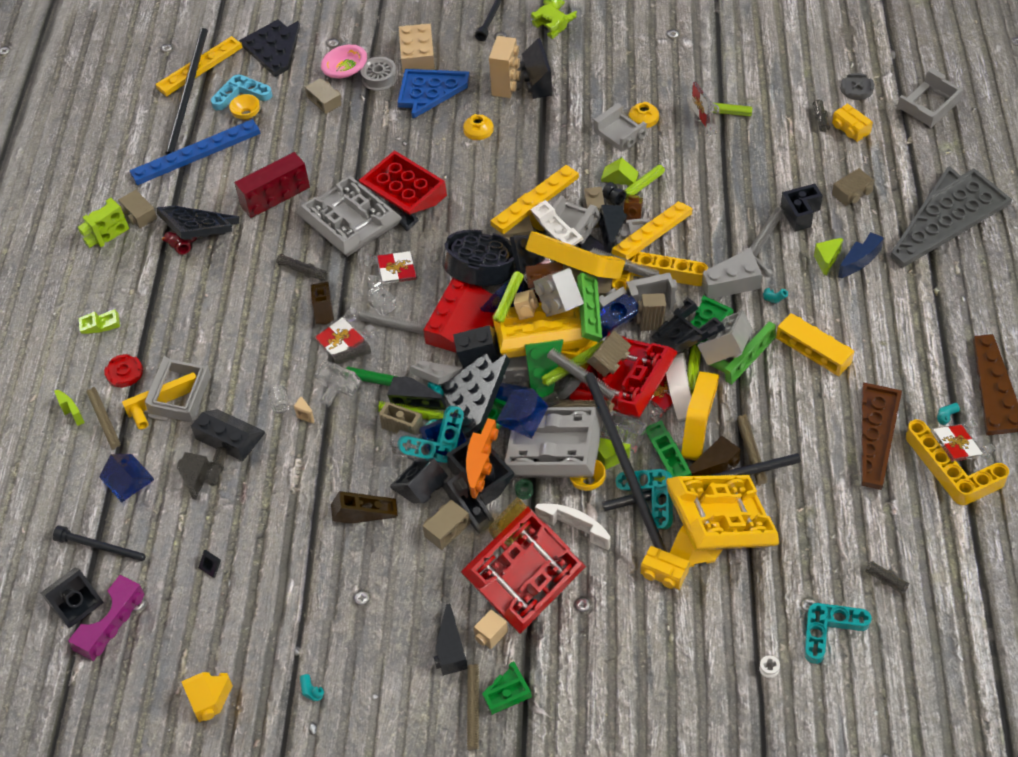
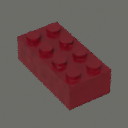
(272, 184)

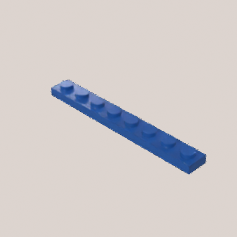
(194, 152)

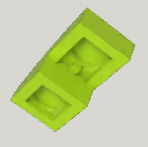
(99, 323)
(68, 406)

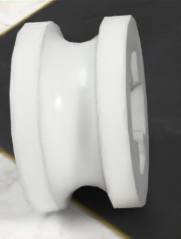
(769, 673)

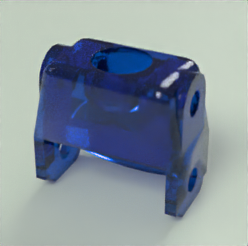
(617, 313)

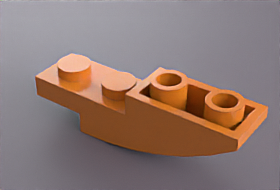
(477, 457)

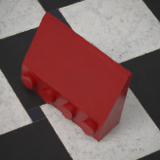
(405, 183)
(457, 313)

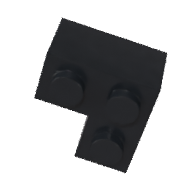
(800, 205)

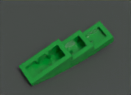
(667, 450)

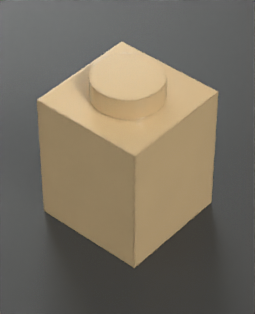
(490, 629)

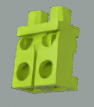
(103, 224)

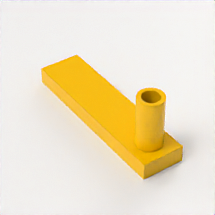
(136, 405)

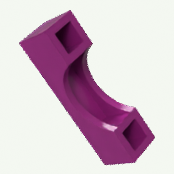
(91, 639)

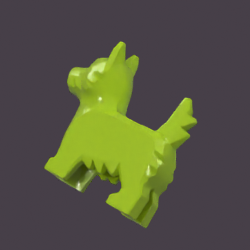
(552, 17)

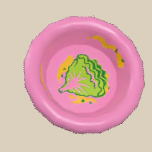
(344, 61)

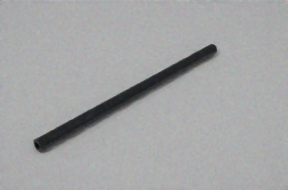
(186, 91)
(624, 462)
(746, 470)

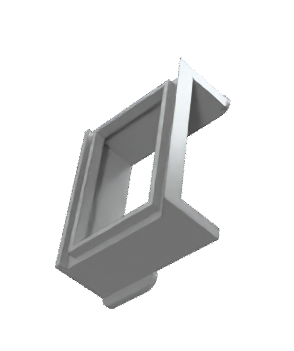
(936, 81)
(164, 411)

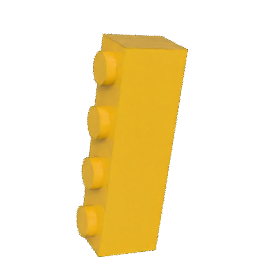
(815, 344)

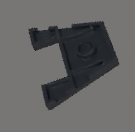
(682, 334)

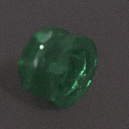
(521, 494)

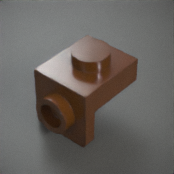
(633, 207)

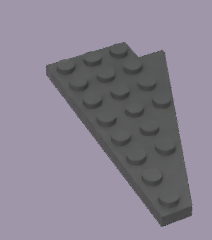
(948, 211)

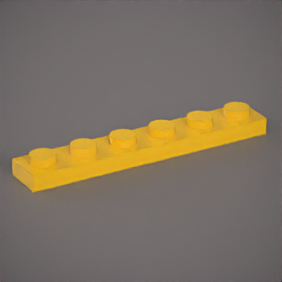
(207, 61)
(545, 191)
(652, 231)

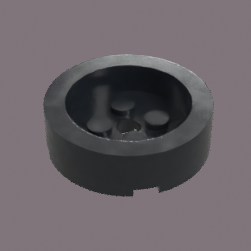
(478, 258)

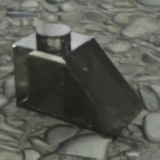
(193, 471)

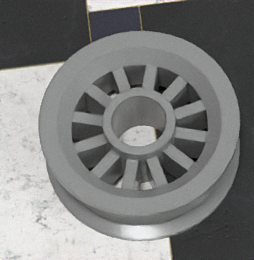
(379, 73)

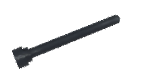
(482, 32)
(62, 534)

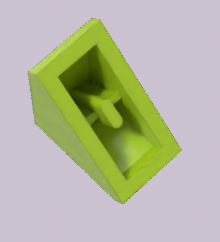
(620, 173)
(827, 253)
(607, 454)

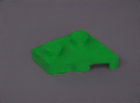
(506, 690)

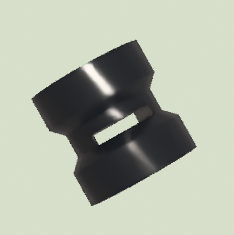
(613, 193)

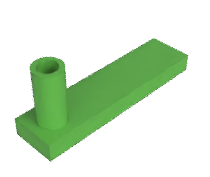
(590, 310)
(751, 351)

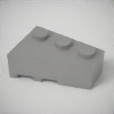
(732, 276)
(729, 341)

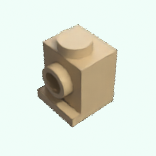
(525, 304)

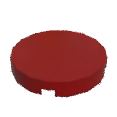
(123, 371)

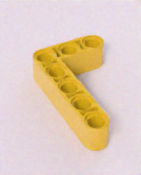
(575, 257)
(681, 270)
(698, 415)
(941, 466)

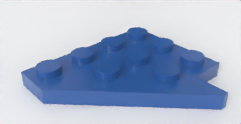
(429, 88)

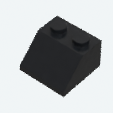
(475, 343)
(420, 480)
(72, 597)

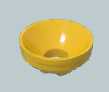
(244, 103)
(650, 116)
(478, 131)
(599, 476)

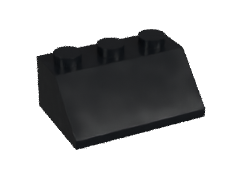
(536, 70)
(226, 431)
(494, 482)

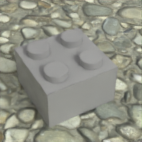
(558, 292)

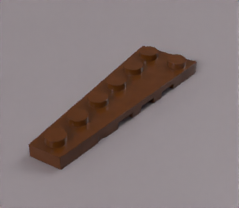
(996, 388)
(878, 424)

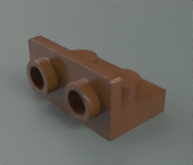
(538, 271)

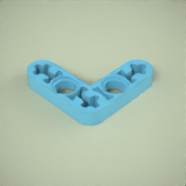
(239, 84)

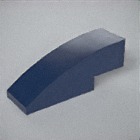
(861, 255)

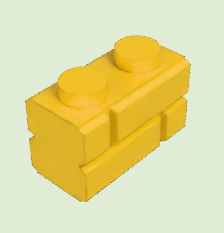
(852, 122)
(664, 568)

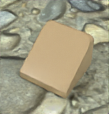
(303, 411)

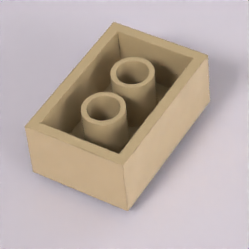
(416, 47)
(504, 66)

